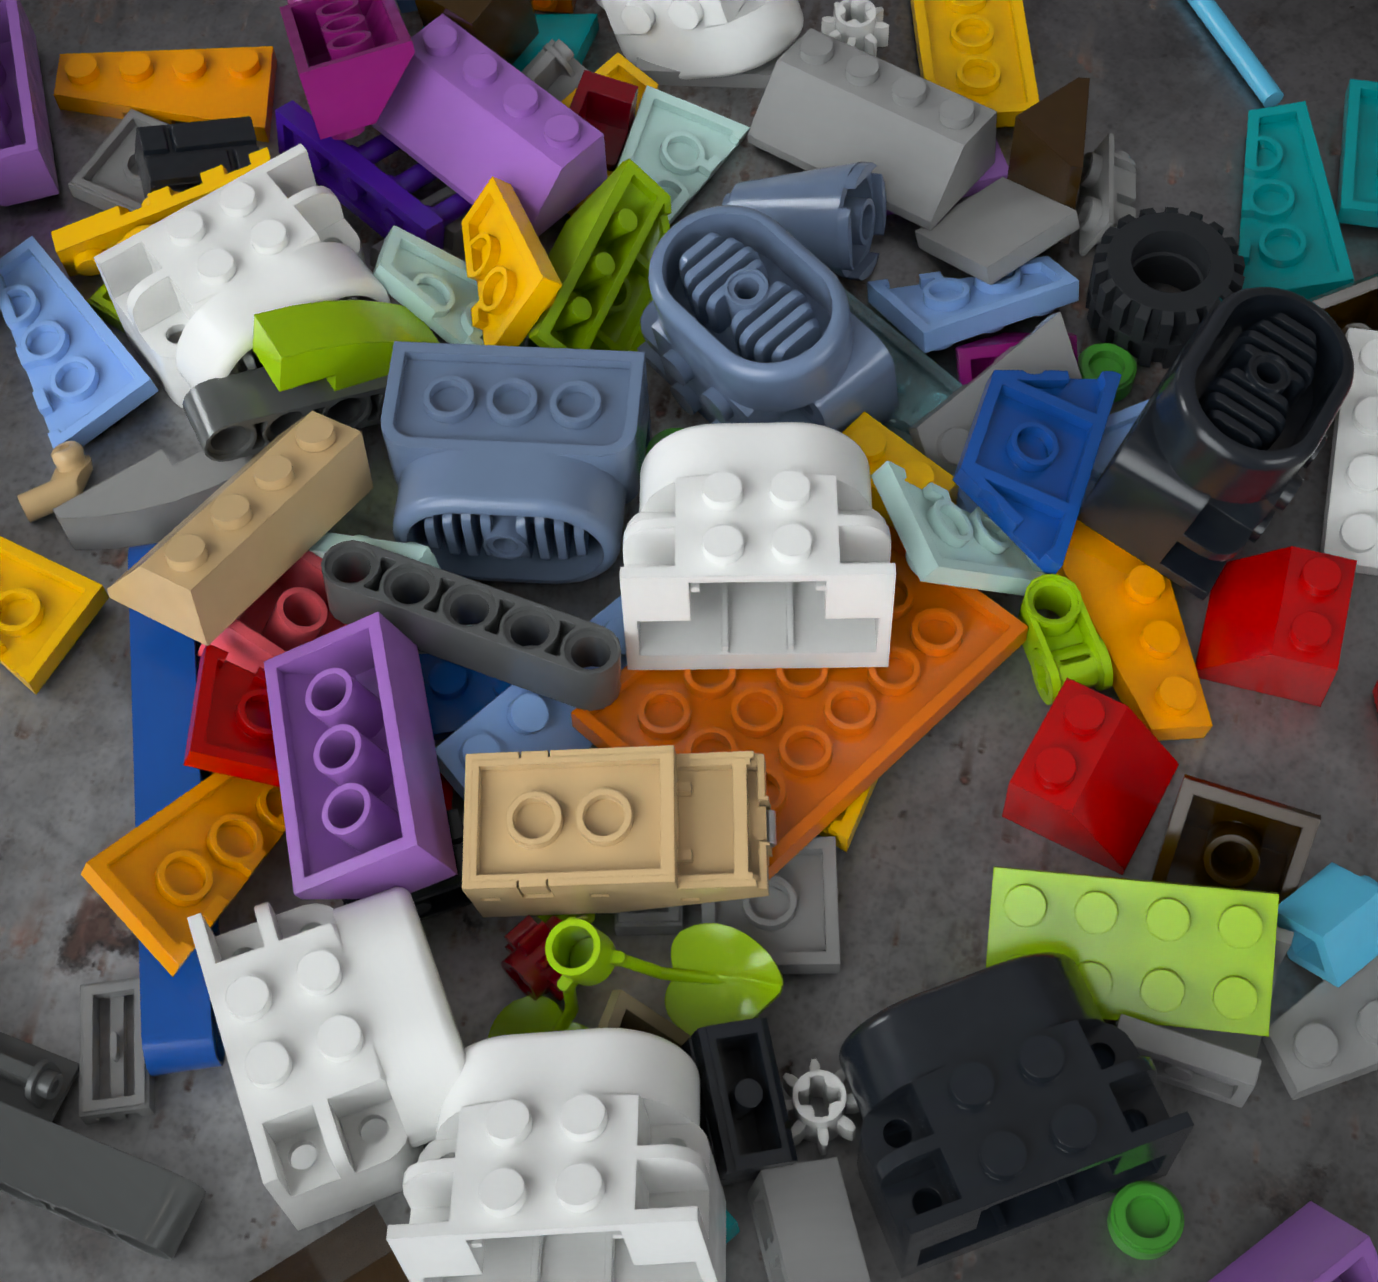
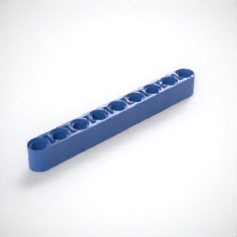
(176, 1011)

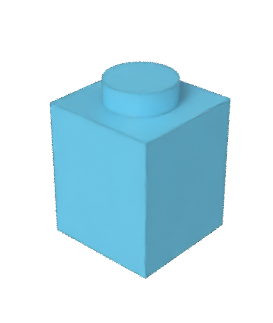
(1332, 923)

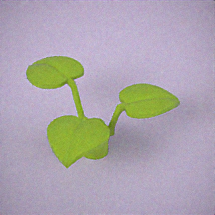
(714, 977)

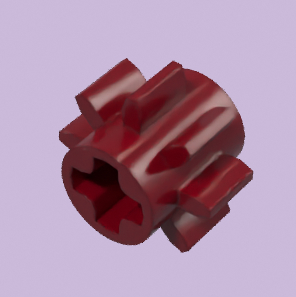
(527, 958)

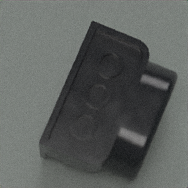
(1224, 435)
(1000, 1109)

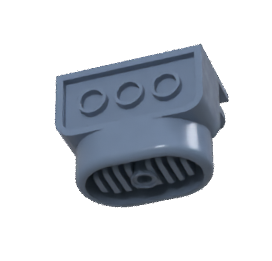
(759, 327)
(515, 456)

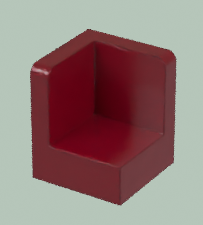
(609, 108)

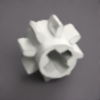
(857, 25)
(832, 1090)

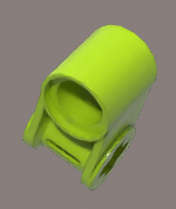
(1063, 645)

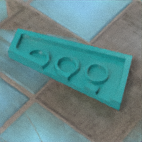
(1287, 207)

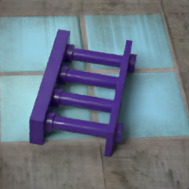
(362, 186)

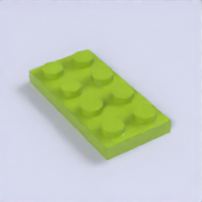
(1145, 944)

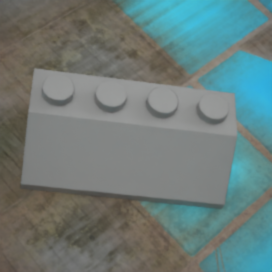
(848, 107)

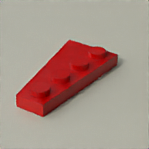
(233, 723)

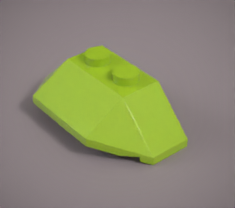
(605, 265)

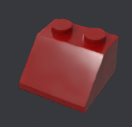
(1277, 623)
(1090, 777)

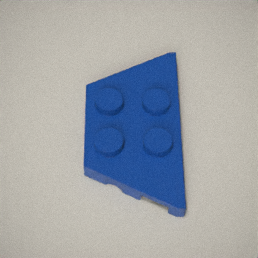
(1035, 455)

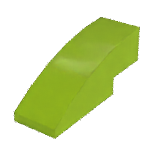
(333, 341)

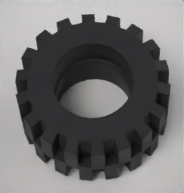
(1163, 250)

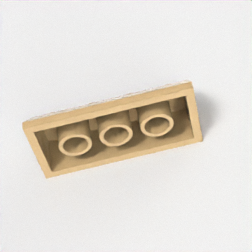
(250, 530)

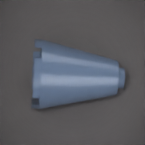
(826, 210)

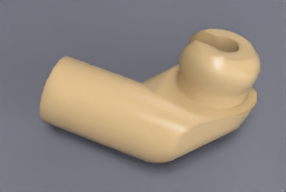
(66, 482)

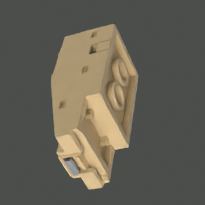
(614, 830)

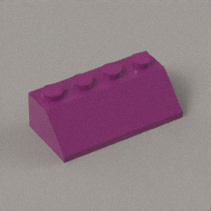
(347, 59)

